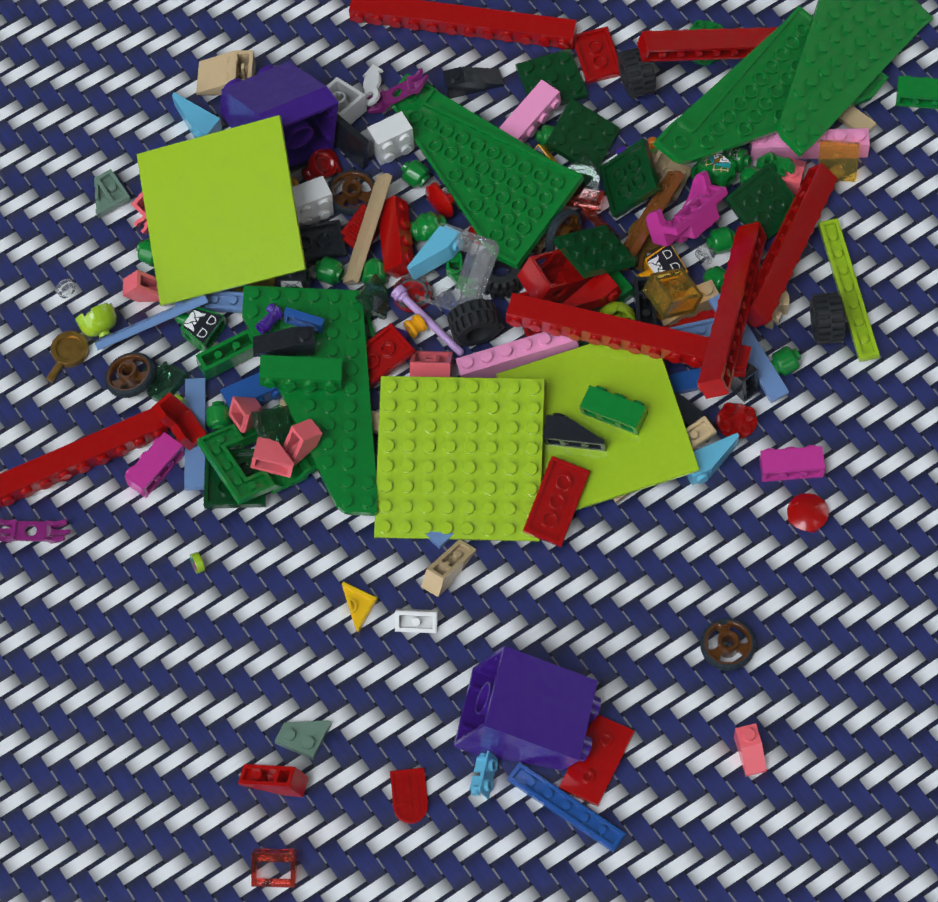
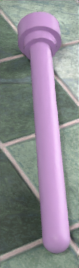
(400, 294)

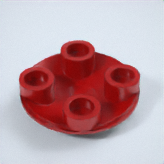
(440, 200)
(736, 419)
(807, 512)

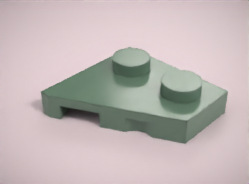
(109, 193)
(303, 737)

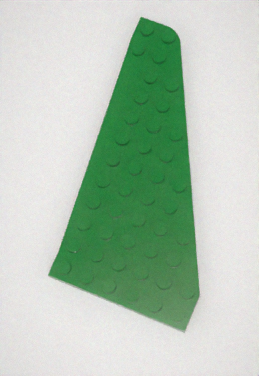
(840, 58)
(746, 100)
(494, 178)
(344, 416)

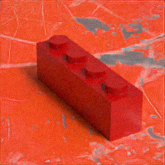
(395, 236)

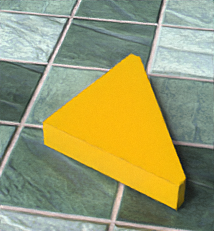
(359, 604)

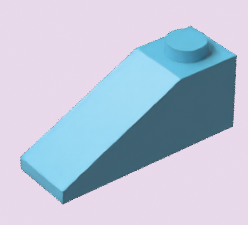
(196, 118)
(435, 252)
(711, 458)

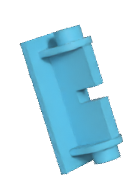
(486, 765)

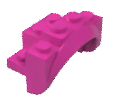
(694, 217)

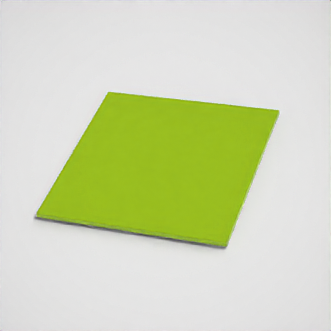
(221, 211)
(458, 457)
(630, 460)

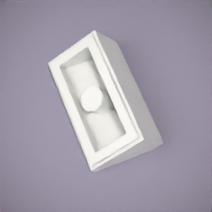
(416, 620)

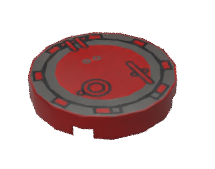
(419, 286)

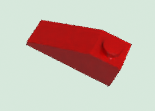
(595, 293)
(274, 779)

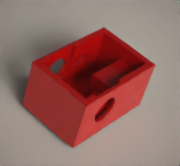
(553, 279)

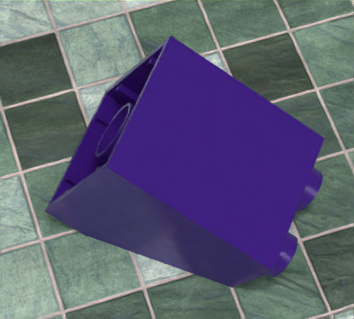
(285, 90)
(527, 711)

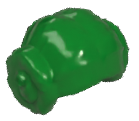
(425, 225)

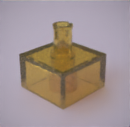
(672, 293)

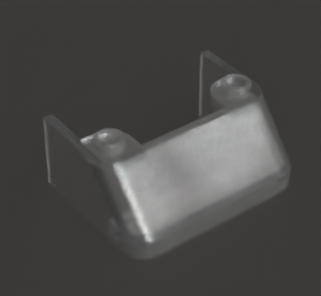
(474, 272)

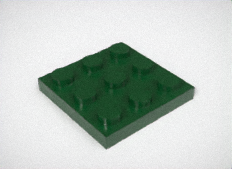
(556, 70)
(581, 132)
(629, 178)
(762, 199)
(595, 251)
(216, 493)

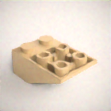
(219, 70)

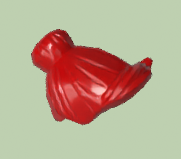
(321, 163)

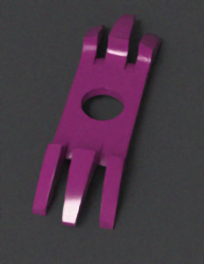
(410, 86)
(17, 531)

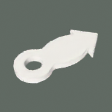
(371, 84)

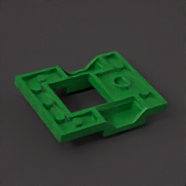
(244, 488)

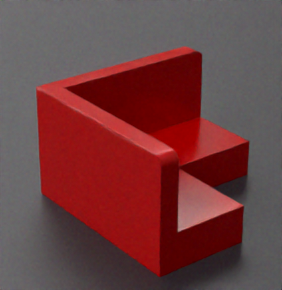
(180, 420)

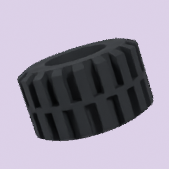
(636, 75)
(504, 285)
(827, 318)
(474, 322)

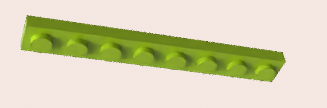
(848, 290)

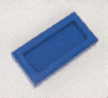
(303, 319)

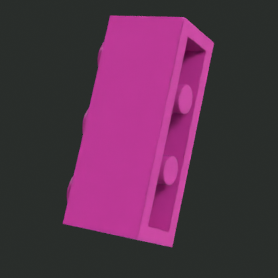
(792, 463)
(154, 464)

